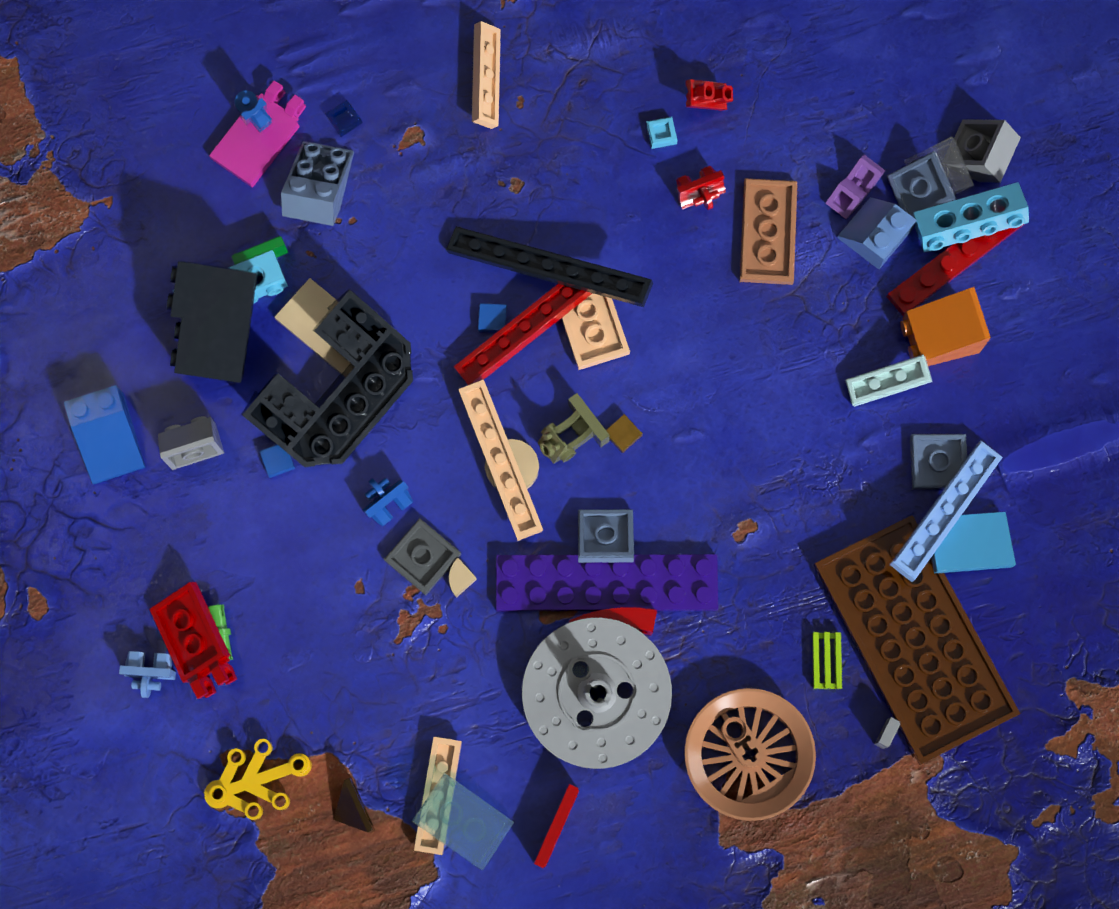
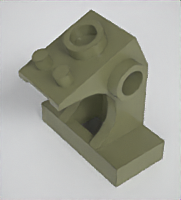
(584, 425)

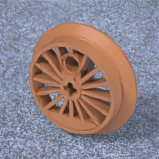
(775, 795)

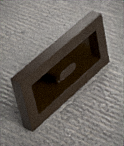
(352, 809)

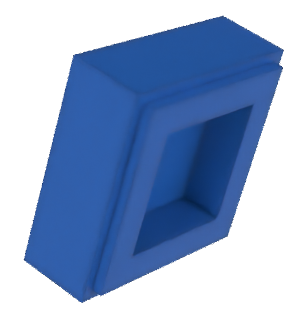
(492, 317)
(276, 461)

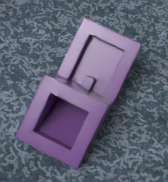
(855, 187)

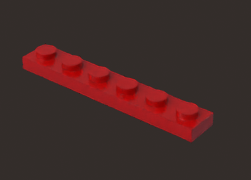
(943, 270)
(519, 332)

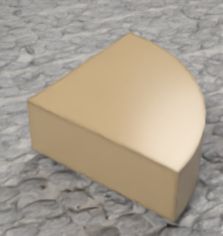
(460, 577)

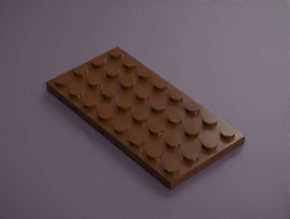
(916, 644)

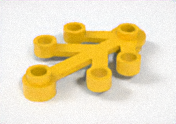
(253, 780)

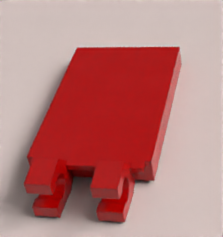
(193, 640)

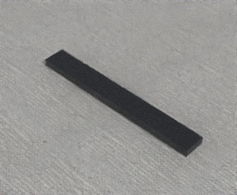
(550, 266)

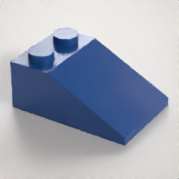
(105, 434)

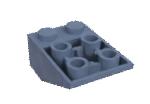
(316, 183)

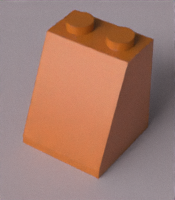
(946, 328)

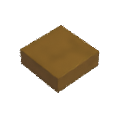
(623, 433)

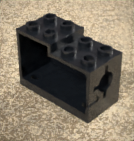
(214, 321)

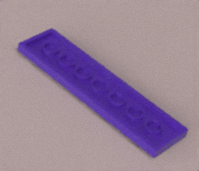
(649, 582)

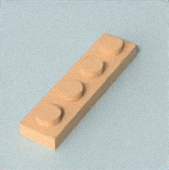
(486, 75)
(443, 759)

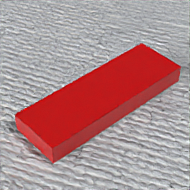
(557, 826)

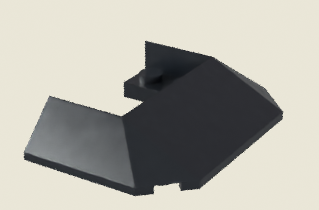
(352, 403)

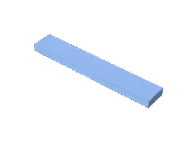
(945, 511)

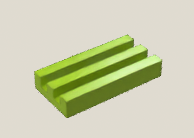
(827, 664)

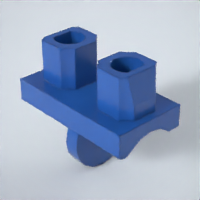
(252, 110)
(396, 492)

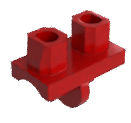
(708, 95)
(702, 190)

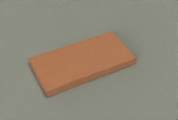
(768, 231)

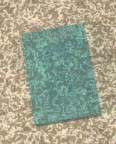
(463, 821)

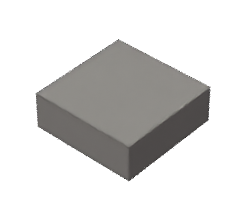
(887, 733)

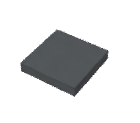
(422, 556)

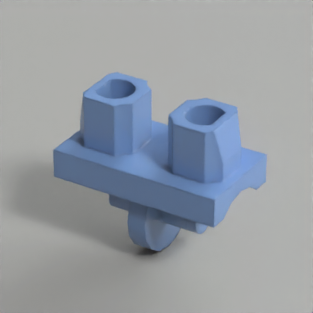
(135, 668)

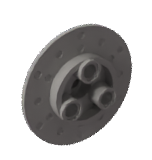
(619, 725)

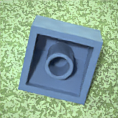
(877, 230)

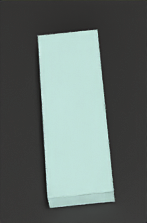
(888, 380)

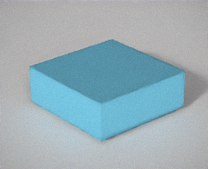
(661, 132)

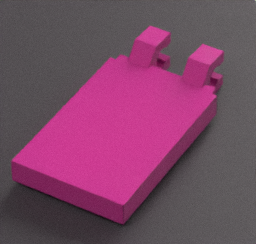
(249, 152)

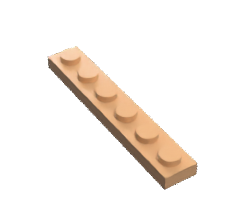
(500, 460)

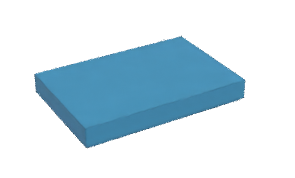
(975, 544)

